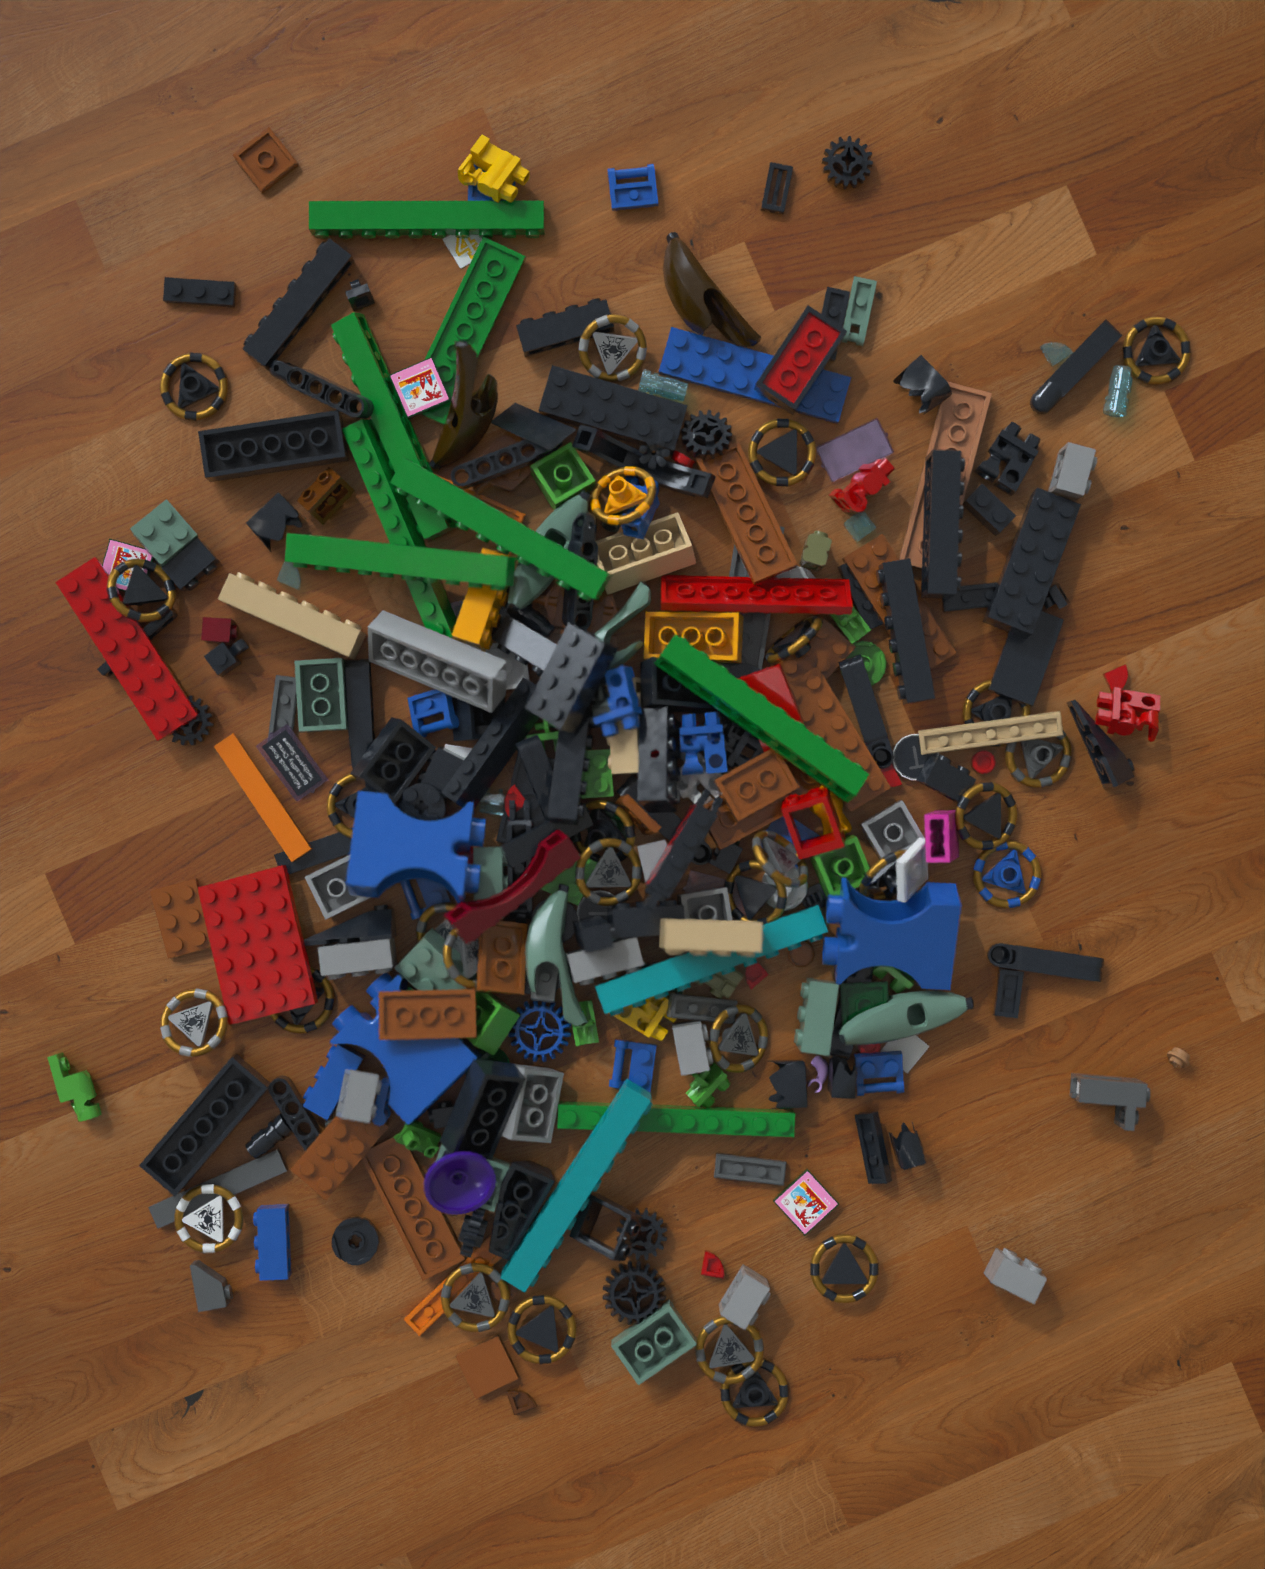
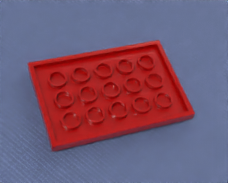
(257, 944)

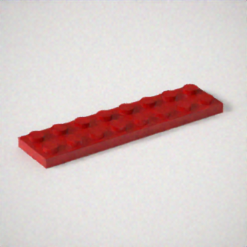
(769, 596)
(127, 651)

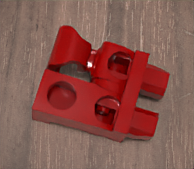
(863, 483)
(1128, 712)

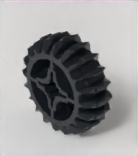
(623, 1294)

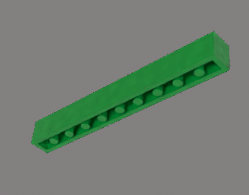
(426, 218)
(388, 417)
(397, 521)
(501, 529)
(400, 559)
(762, 718)
(687, 1119)

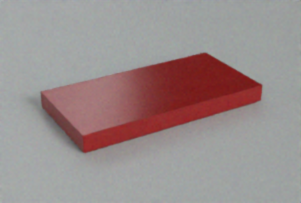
(775, 687)

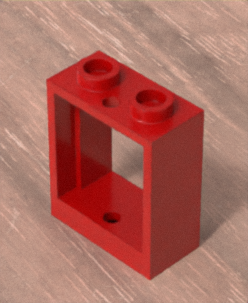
(820, 843)

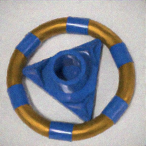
(1007, 875)

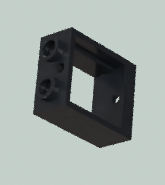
(587, 1218)

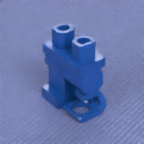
(703, 738)

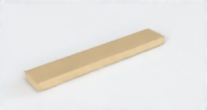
(990, 732)

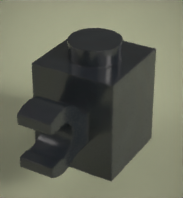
(224, 658)

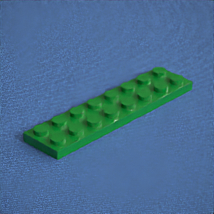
(473, 311)

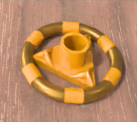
(623, 496)

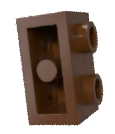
(325, 495)

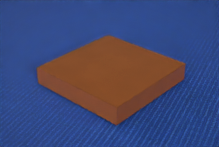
(265, 160)
(639, 817)
(487, 1366)

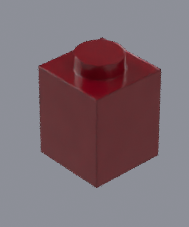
(219, 630)

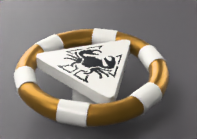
(208, 1218)

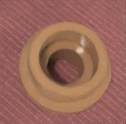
(1178, 1058)

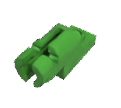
(74, 1087)

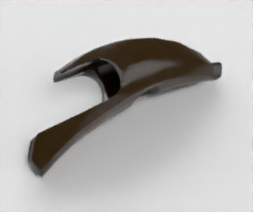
(699, 298)
(468, 412)

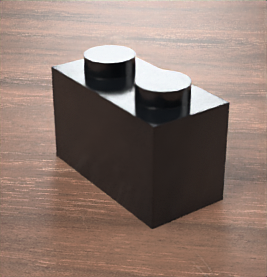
(989, 510)
(191, 565)
(945, 778)

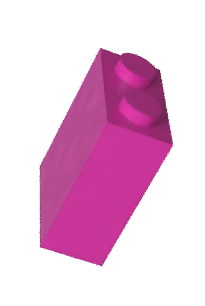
(941, 836)

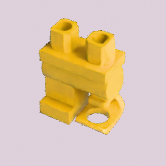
(500, 169)
(646, 1017)

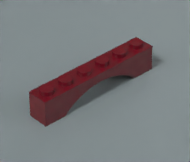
(474, 917)

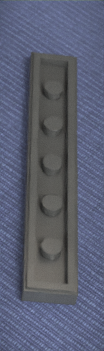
(233, 1180)

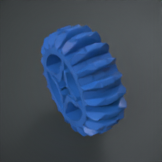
(528, 1028)

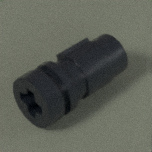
(533, 620)
(269, 1136)

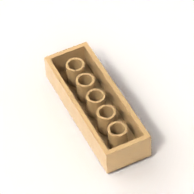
(294, 617)

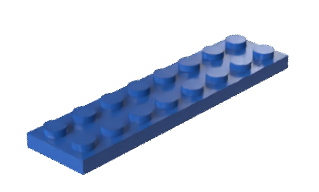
(737, 370)

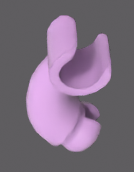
(822, 1071)

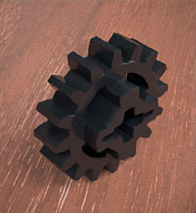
(856, 162)
(702, 443)
(190, 731)
(650, 1227)
(472, 1231)

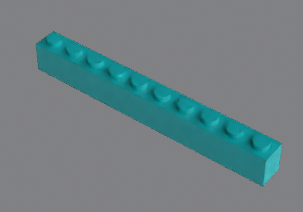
(686, 968)
(576, 1185)

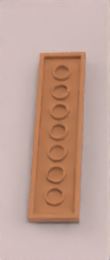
(955, 428)

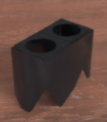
(924, 382)
(273, 518)
(841, 1079)
(789, 1084)
(907, 1148)

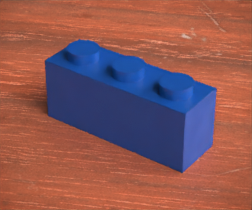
(325, 1094)
(272, 1242)

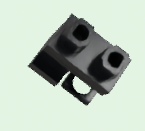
(1016, 455)
(735, 740)

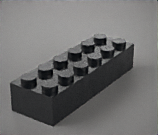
(611, 408)
(273, 446)
(941, 524)
(1031, 563)
(205, 1125)

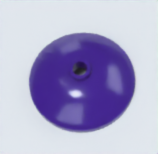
(463, 1191)

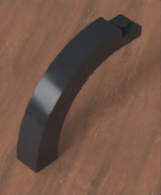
(617, 455)

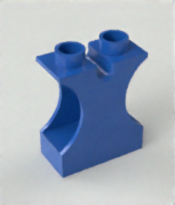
(397, 848)
(896, 934)
(416, 1068)

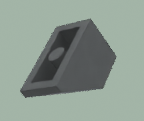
(209, 1287)

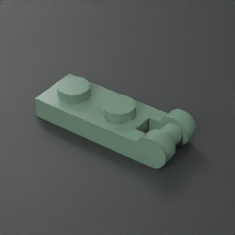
(859, 309)

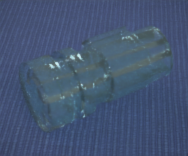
(662, 386)
(1119, 387)

